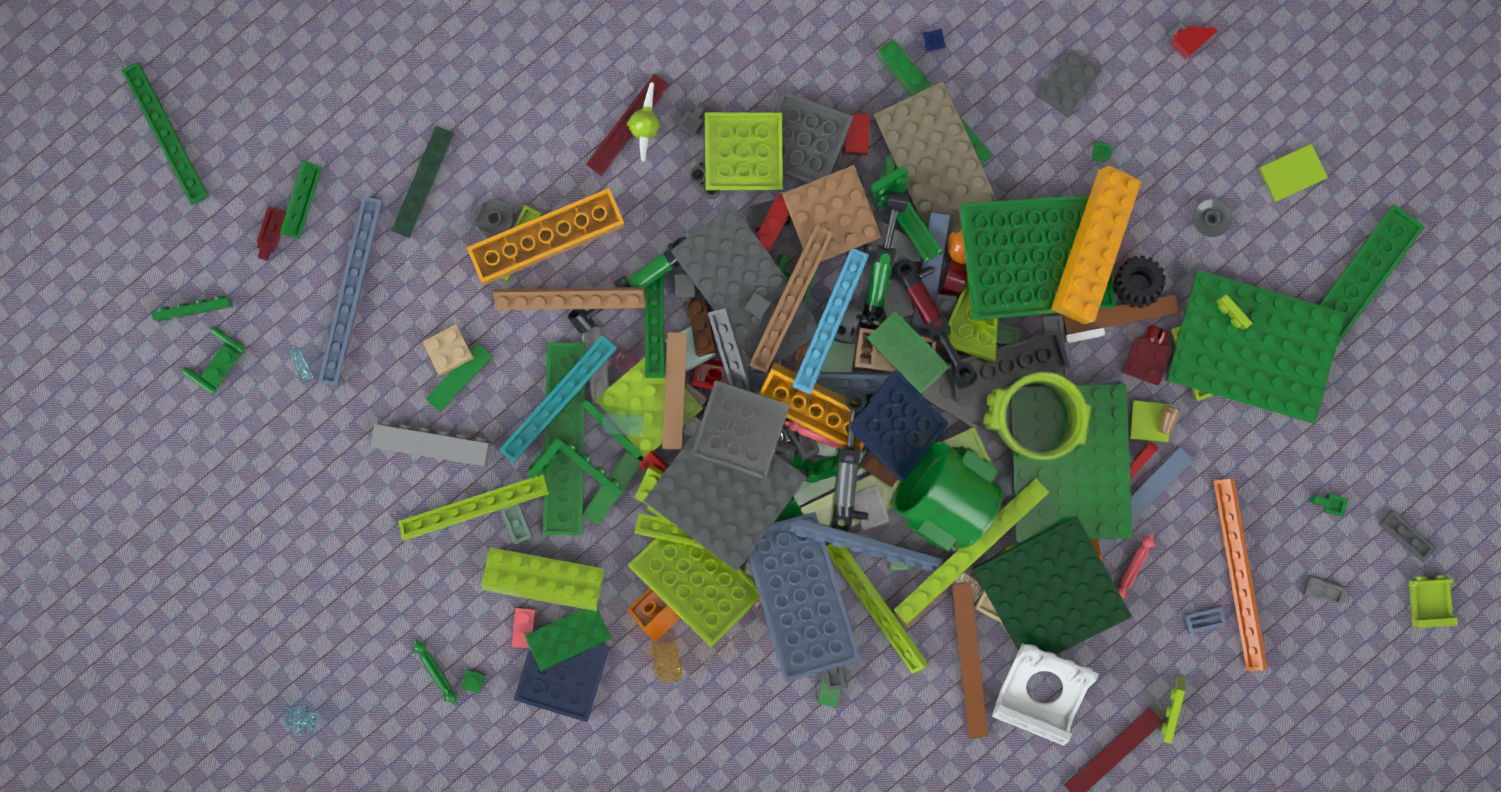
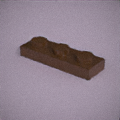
(701, 327)

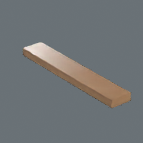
(674, 390)

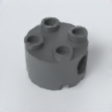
(849, 323)

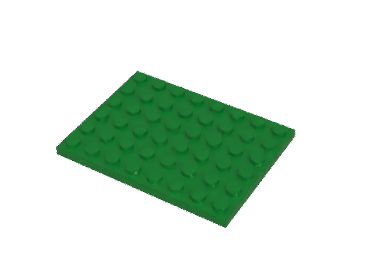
(1020, 254)
(1272, 364)
(1086, 480)

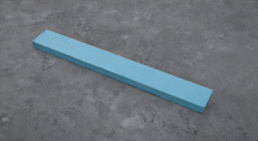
(830, 321)

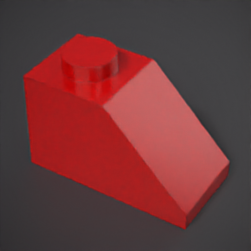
(1191, 38)

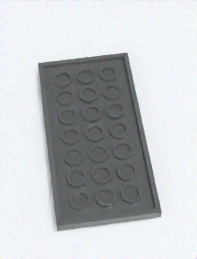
(728, 268)

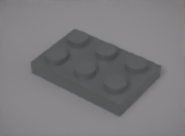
(1069, 83)

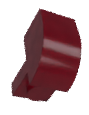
(954, 279)

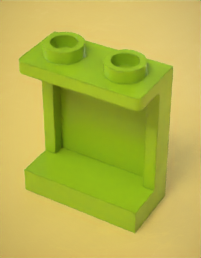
(1431, 602)

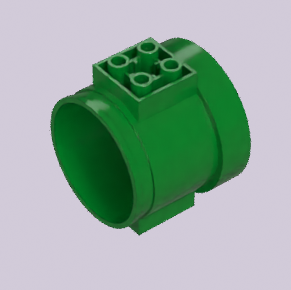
(949, 497)

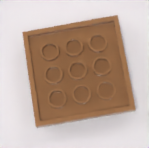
(835, 204)

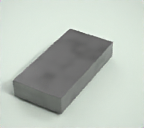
(1324, 591)

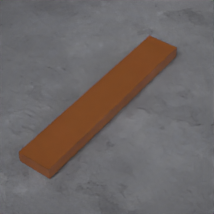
(1124, 314)

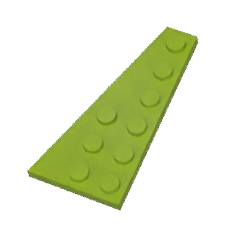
(972, 336)

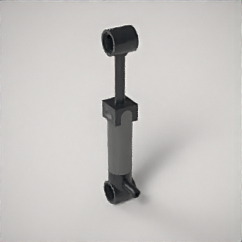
(848, 472)

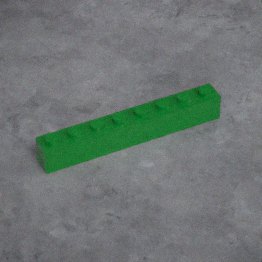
(914, 82)

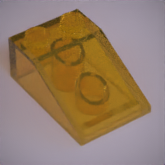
(667, 660)

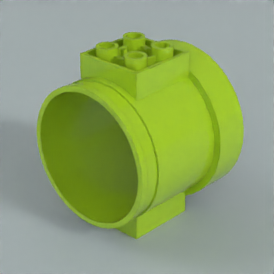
(1077, 415)

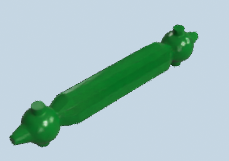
(435, 672)

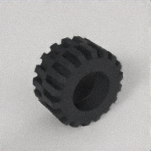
(1141, 267)

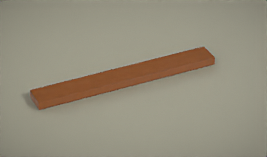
(970, 660)

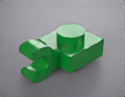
(1332, 504)

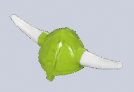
(644, 123)

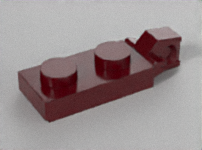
(270, 232)

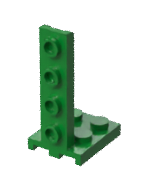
(909, 221)
(550, 453)

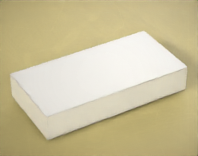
(1084, 335)

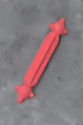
(793, 426)
(1135, 565)

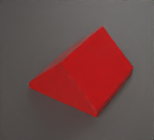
(707, 373)

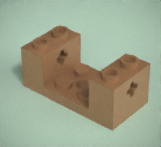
(869, 358)

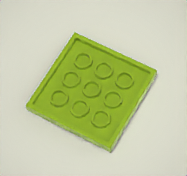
(743, 152)
(646, 398)

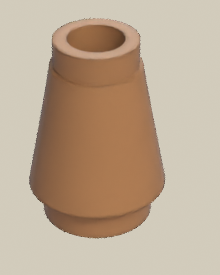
(1169, 419)

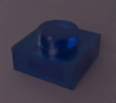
(934, 40)

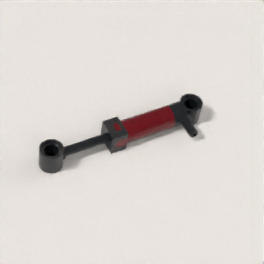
(936, 324)

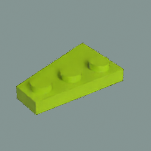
(1173, 710)

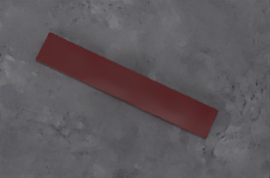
(621, 133)
(1114, 752)

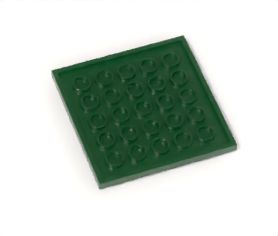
(1053, 589)

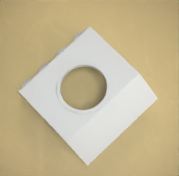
(1049, 719)

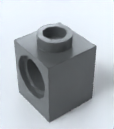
(684, 288)

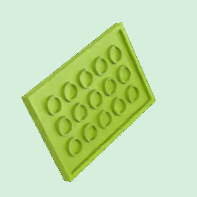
(696, 586)

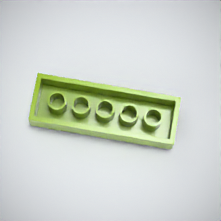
(543, 579)

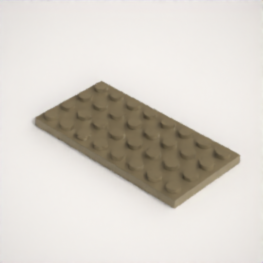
(937, 152)

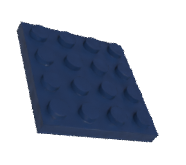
(898, 425)
(565, 687)

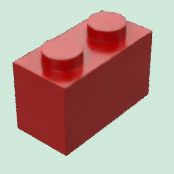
(858, 136)

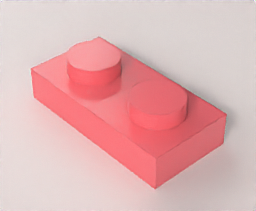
(523, 625)

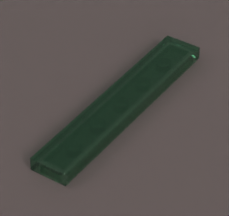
(422, 182)

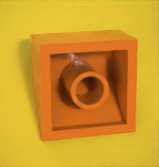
(653, 614)

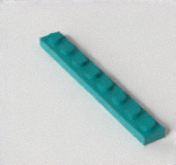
(558, 399)

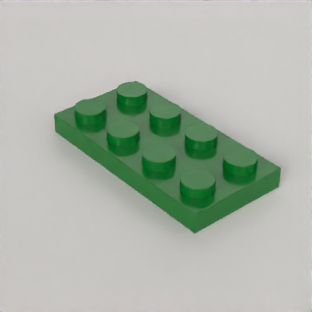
(908, 352)
(567, 638)

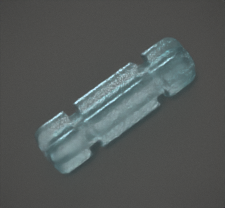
(301, 365)

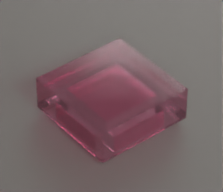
(626, 360)

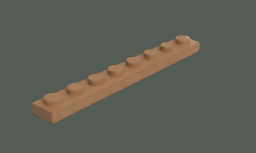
(569, 298)
(790, 298)

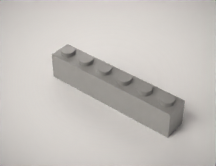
(430, 445)

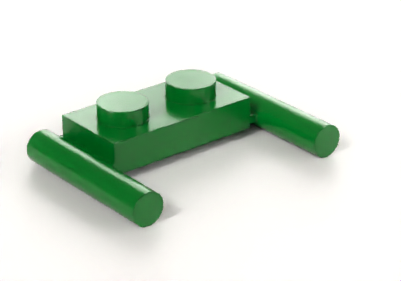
(220, 365)

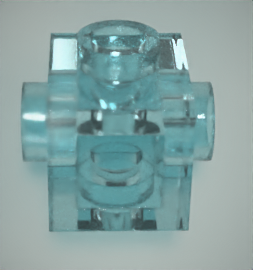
(300, 720)

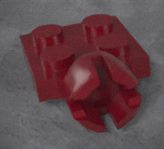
(1149, 356)

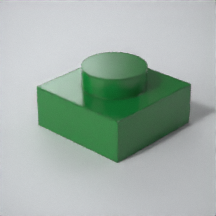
(473, 681)

